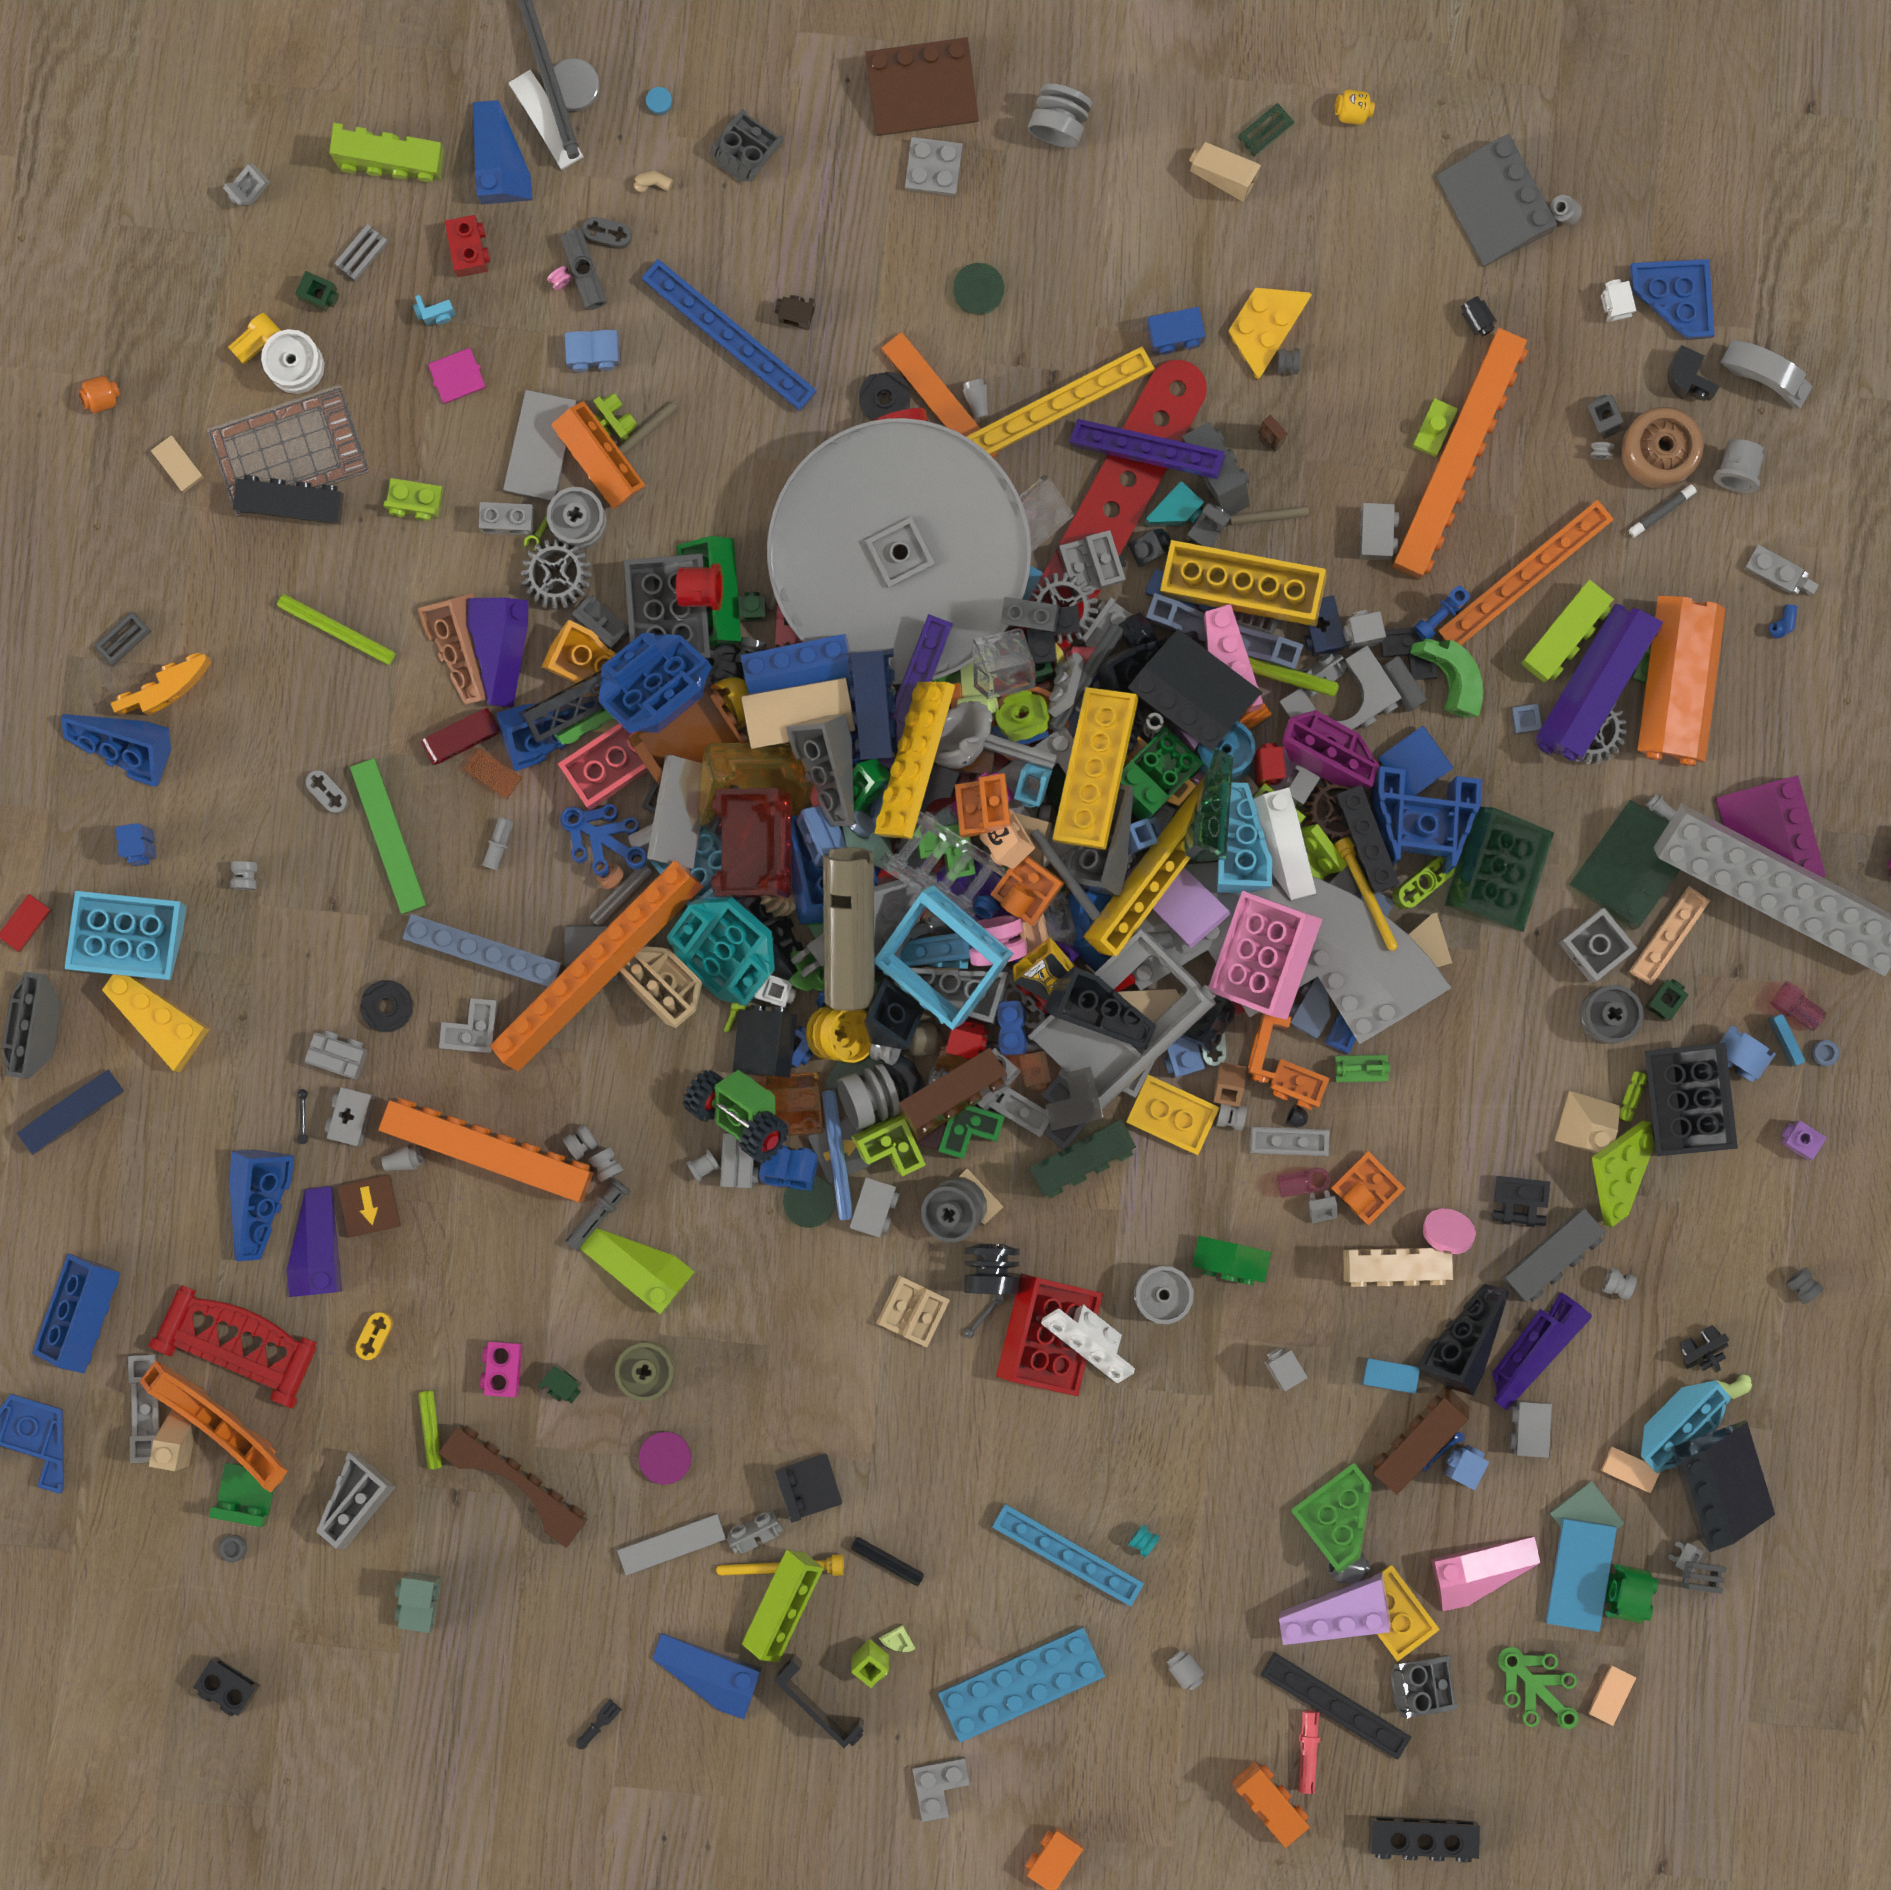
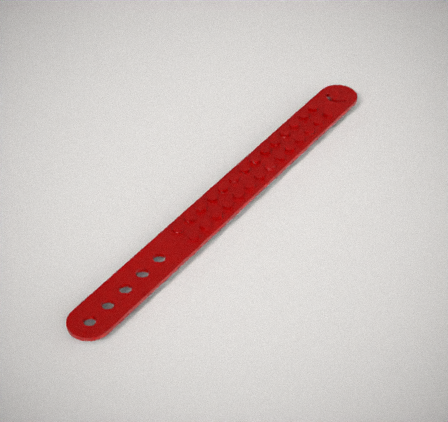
(1108, 488)

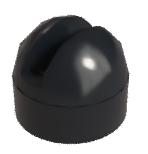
(1297, 1117)

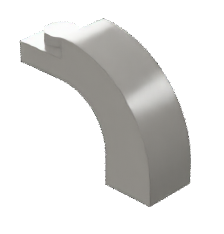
(1768, 368)

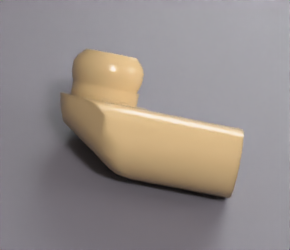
(650, 178)

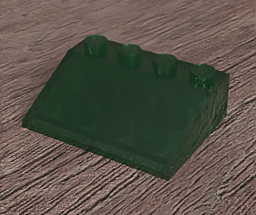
(1499, 868)
(1624, 868)

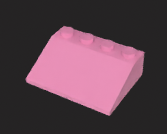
(1264, 955)

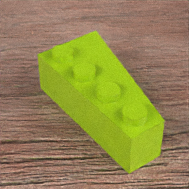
(386, 154)

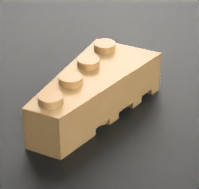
(1397, 1265)

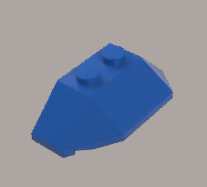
(1082, 923)

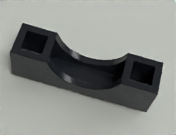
(940, 785)

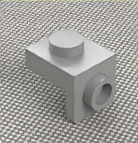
(247, 186)

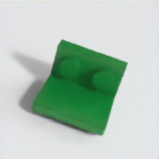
(241, 1498)

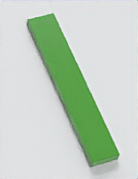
(388, 836)

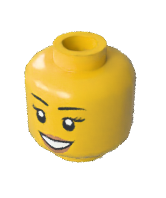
(1354, 107)

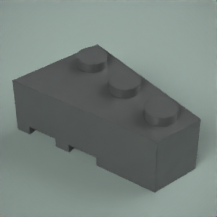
(1231, 486)

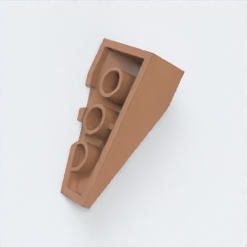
(447, 627)

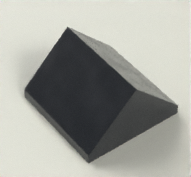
(892, 1017)

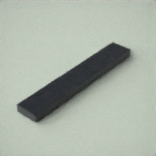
(1335, 1705)

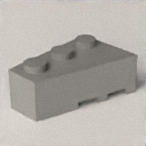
(354, 1501)

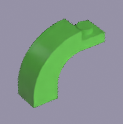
(1462, 674)

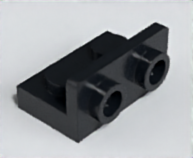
(1212, 1024)

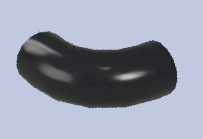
(905, 1076)

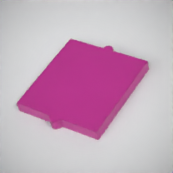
(457, 375)

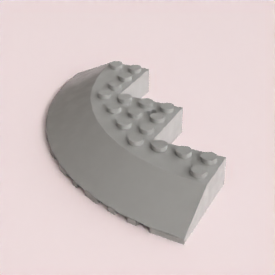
(1348, 956)

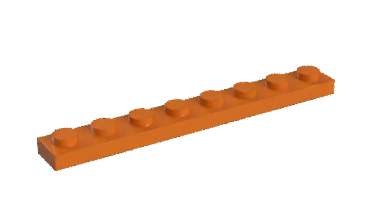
(1526, 574)

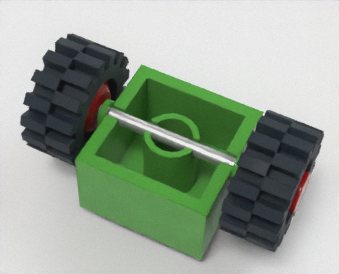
(740, 1109)

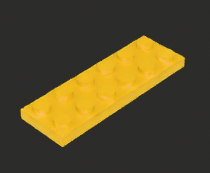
(914, 759)
(1095, 768)

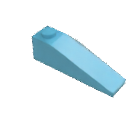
(1248, 858)

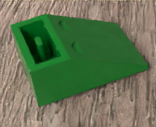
(1158, 773)

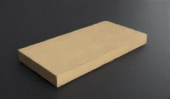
(773, 710)

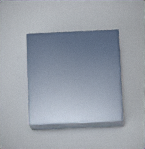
(1526, 718)

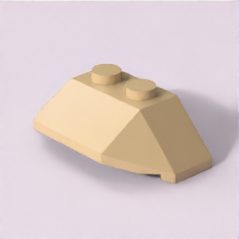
(663, 984)

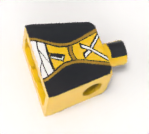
(1042, 969)

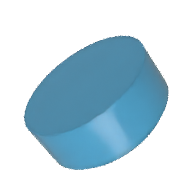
(659, 100)

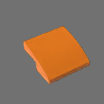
(982, 805)

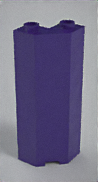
(1597, 682)

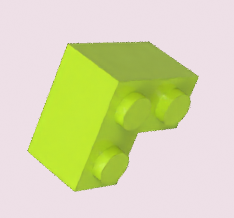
(893, 1139)

